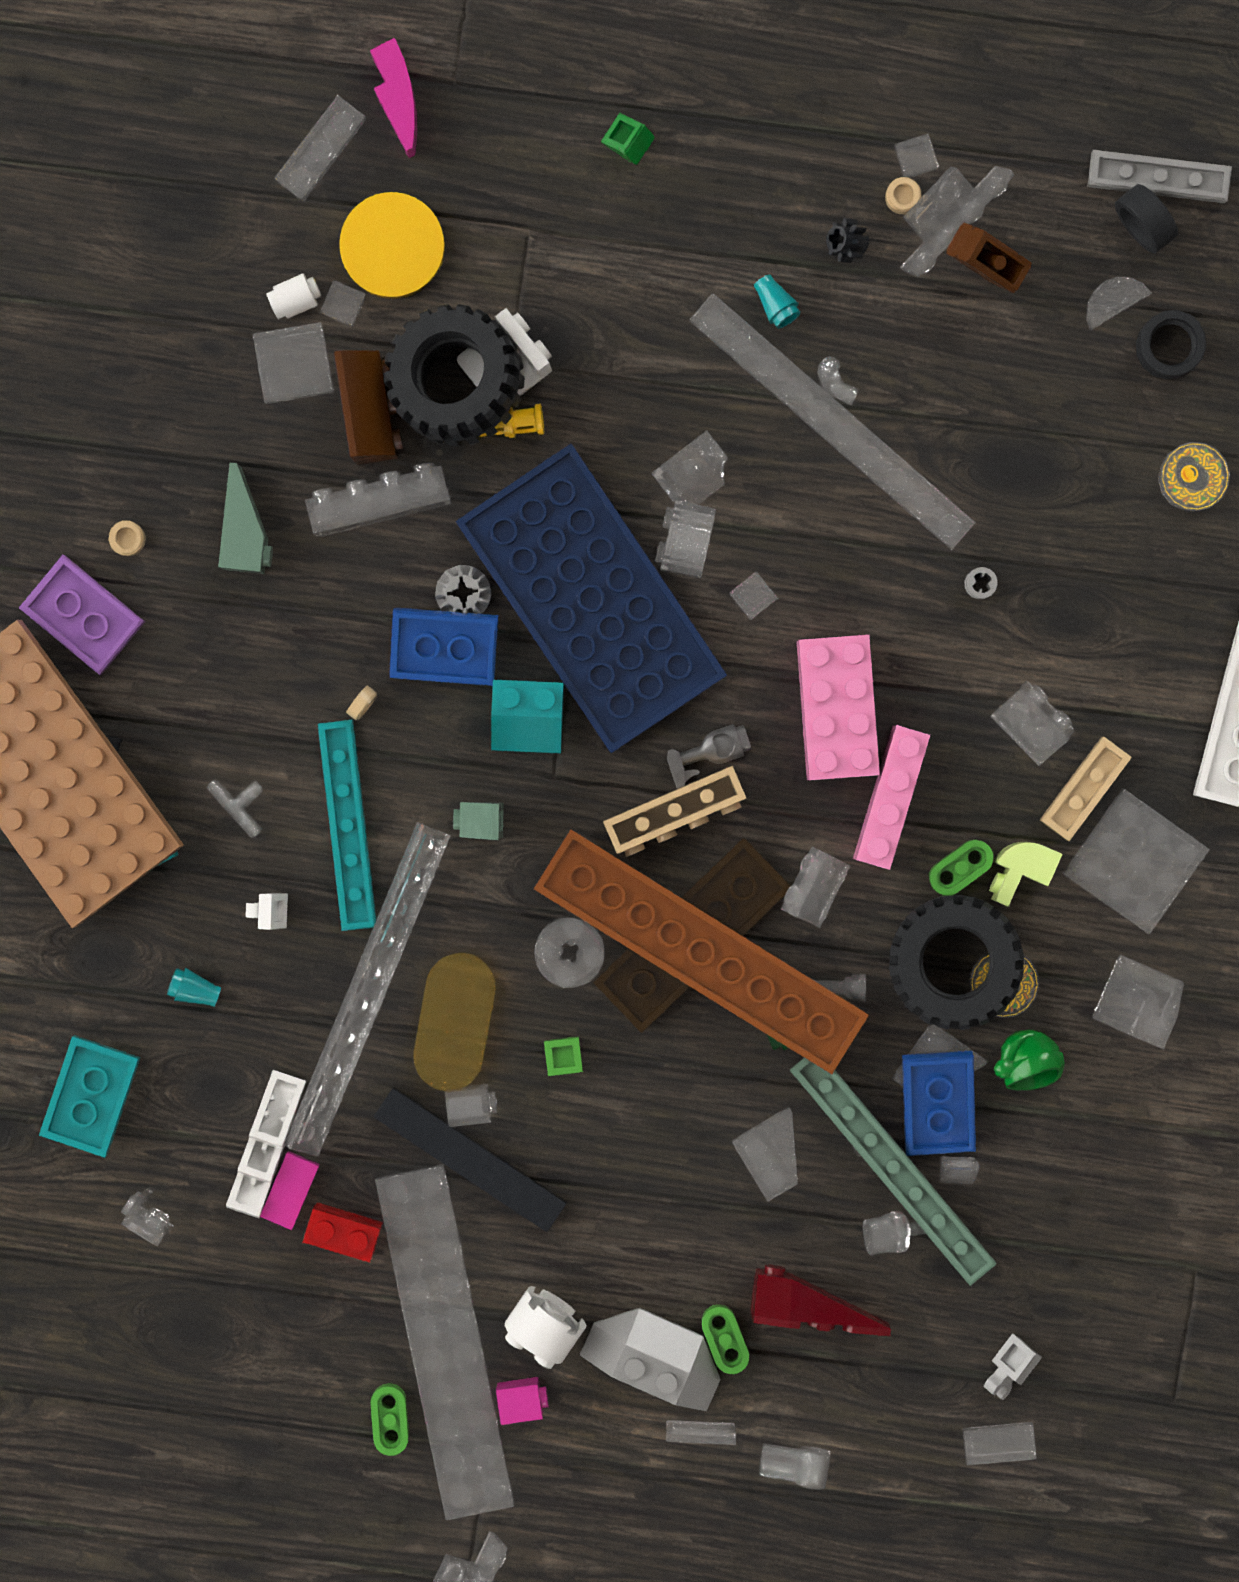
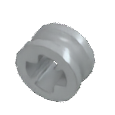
(991, 585)

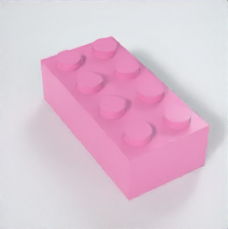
(838, 707)

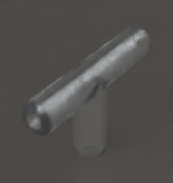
(236, 806)

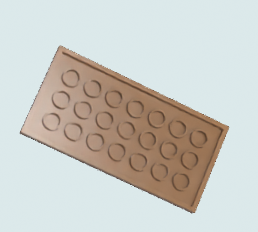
(67, 790)

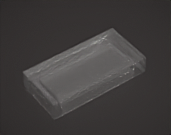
(700, 1432)
(999, 1443)

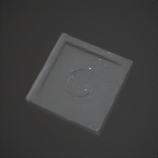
(293, 363)

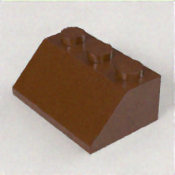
(367, 406)

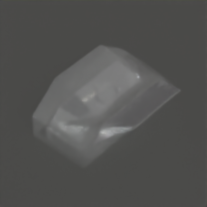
(693, 471)

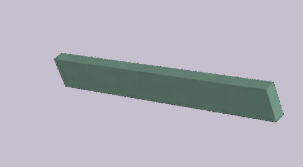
(895, 1170)

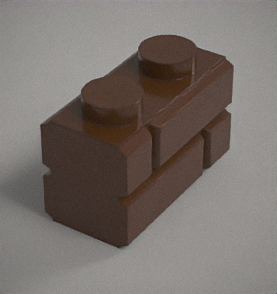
(988, 257)

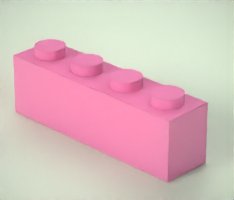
(891, 797)

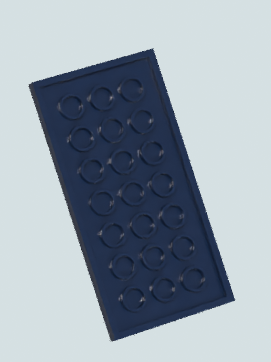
(591, 598)

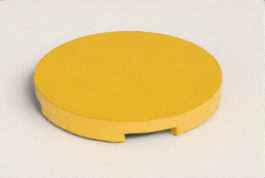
(392, 245)

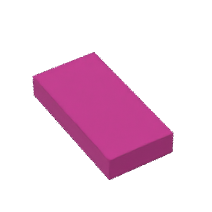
(289, 1190)

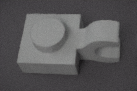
(1014, 1363)

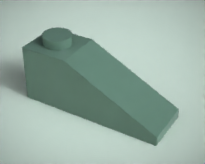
(243, 536)
(479, 820)

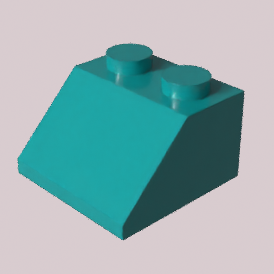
(527, 716)

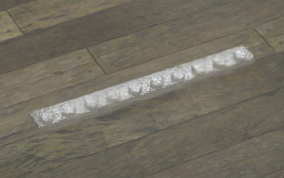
(832, 421)
(367, 989)

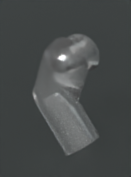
(832, 383)

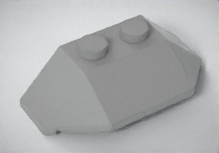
(654, 1357)

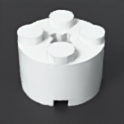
(543, 1327)

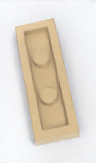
(1085, 788)

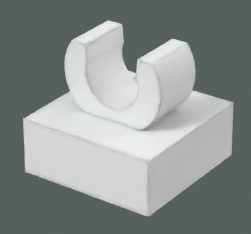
(270, 911)

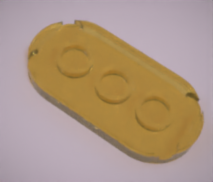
(454, 1021)

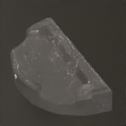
(1113, 298)

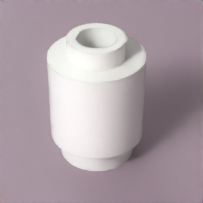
(294, 296)

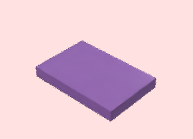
(82, 614)

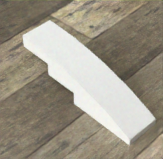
(265, 1144)

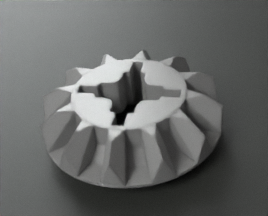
(473, 579)

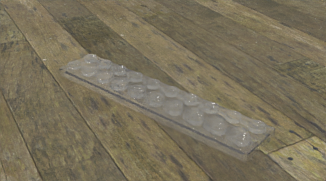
(445, 1342)

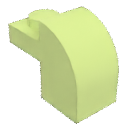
(1021, 860)

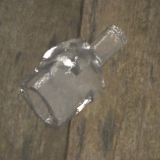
(889, 1233)

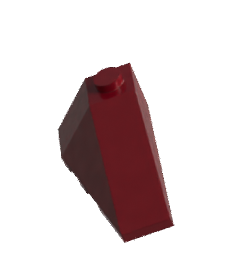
(788, 1300)

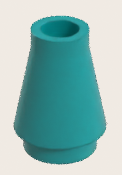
(777, 303)
(192, 988)

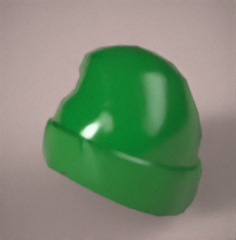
(1029, 1061)

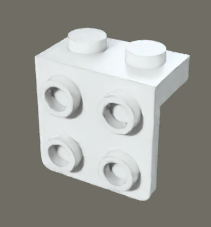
(533, 355)

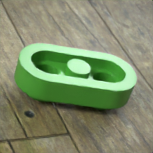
(961, 869)
(725, 1338)
(389, 1418)

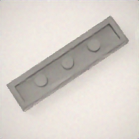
(1160, 175)

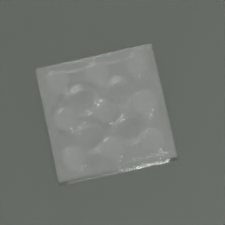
(1136, 861)

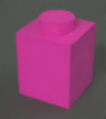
(521, 1400)

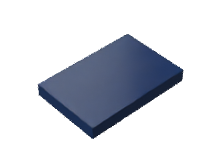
(443, 646)
(939, 1103)

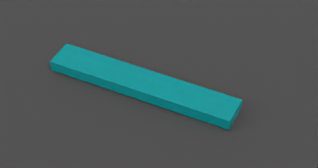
(347, 825)

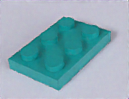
(89, 1096)

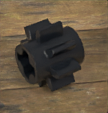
(847, 240)

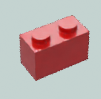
(342, 1232)

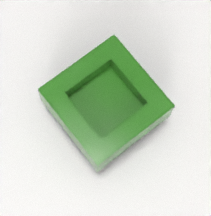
(563, 1056)

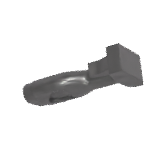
(717, 747)

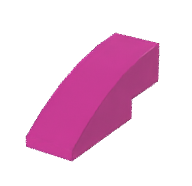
(397, 93)

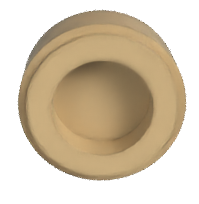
(902, 195)
(127, 538)
(362, 703)

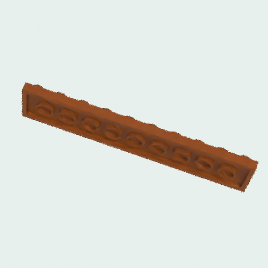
(701, 951)

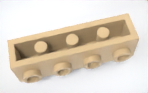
(677, 808)

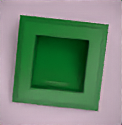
(628, 138)

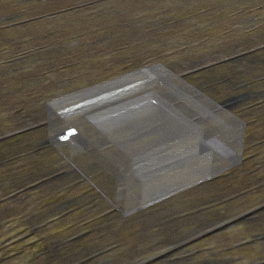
(916, 156)
(343, 303)
(753, 595)

